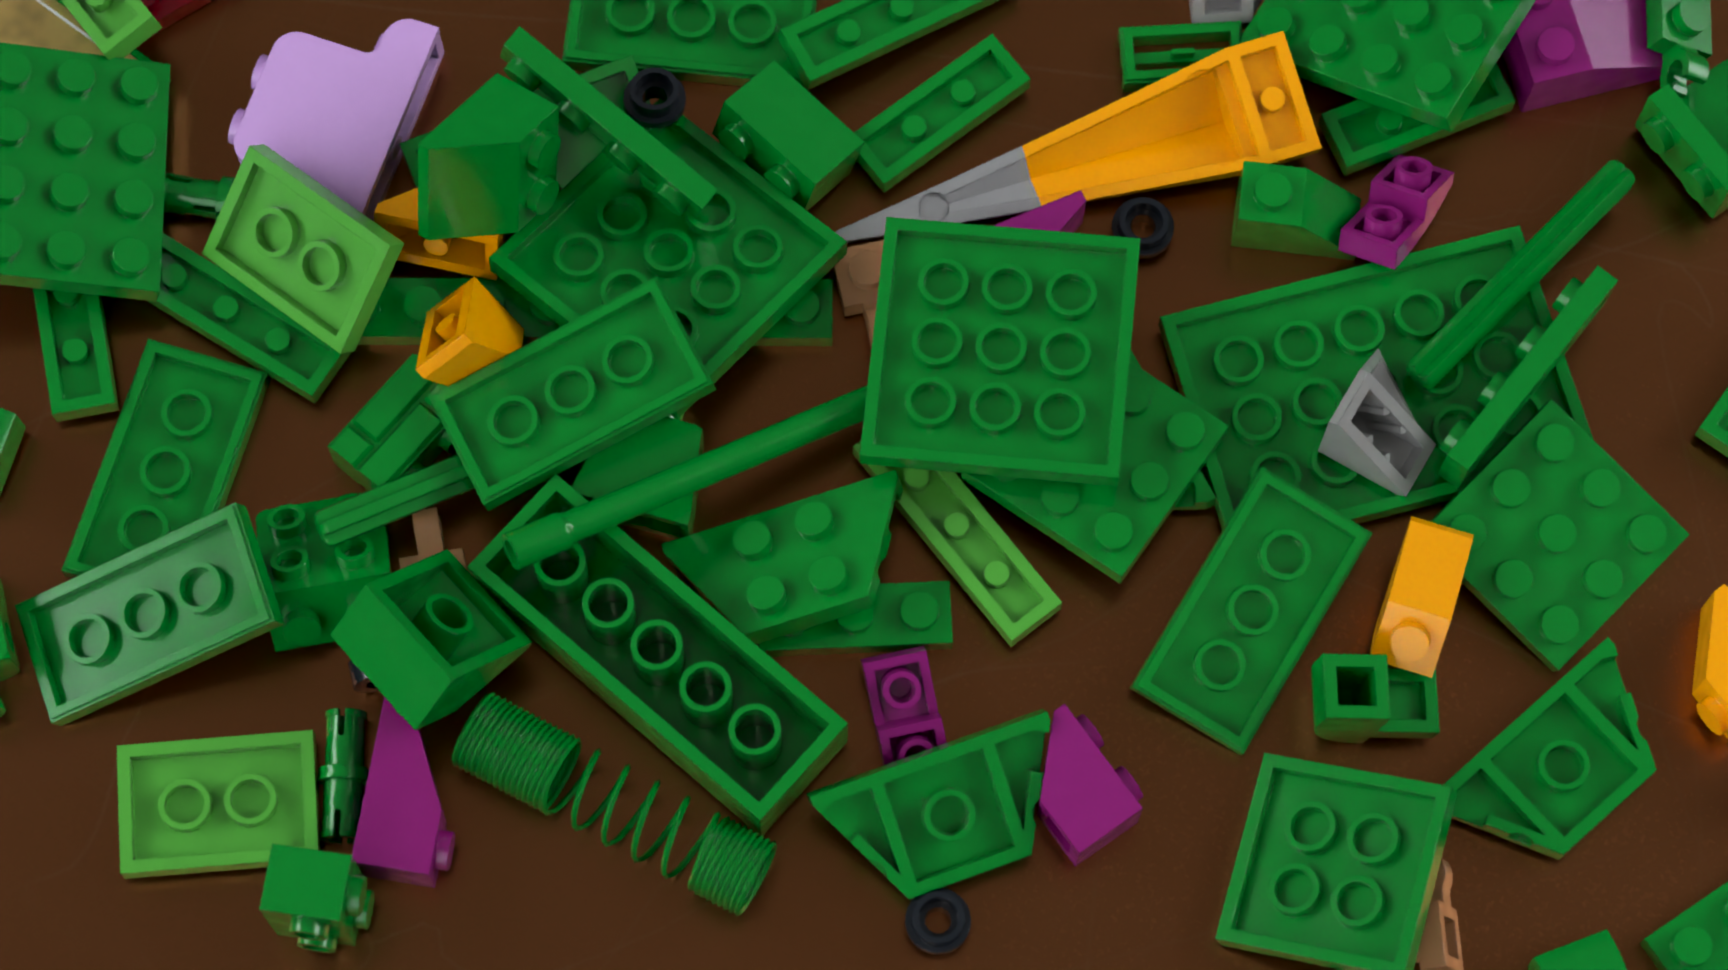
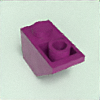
(1081, 794)

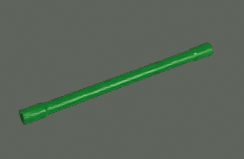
(561, 530)

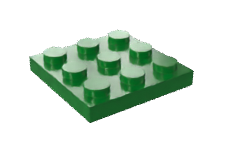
(1111, 526)
(1557, 535)
(1336, 865)

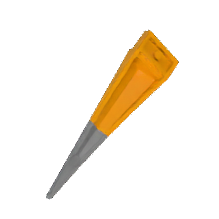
(1164, 136)

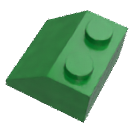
(489, 164)
(429, 637)

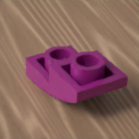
(1398, 211)
(903, 703)

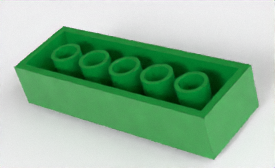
(667, 663)

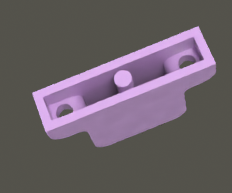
(340, 107)

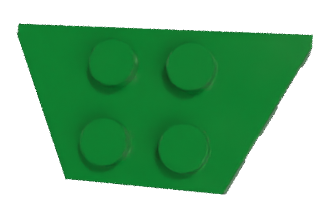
(795, 560)
(1559, 762)
(946, 807)

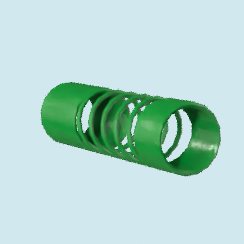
(535, 763)

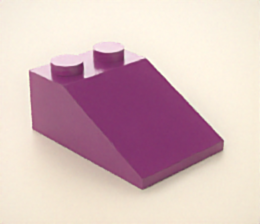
(1579, 51)

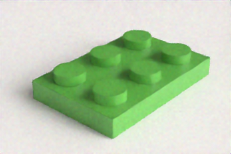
(302, 248)
(215, 802)

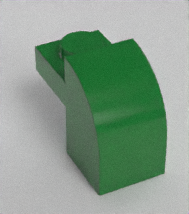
(1365, 699)

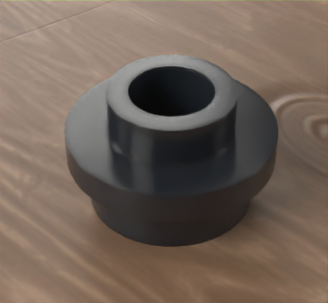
(653, 84)
(1149, 212)
(938, 901)

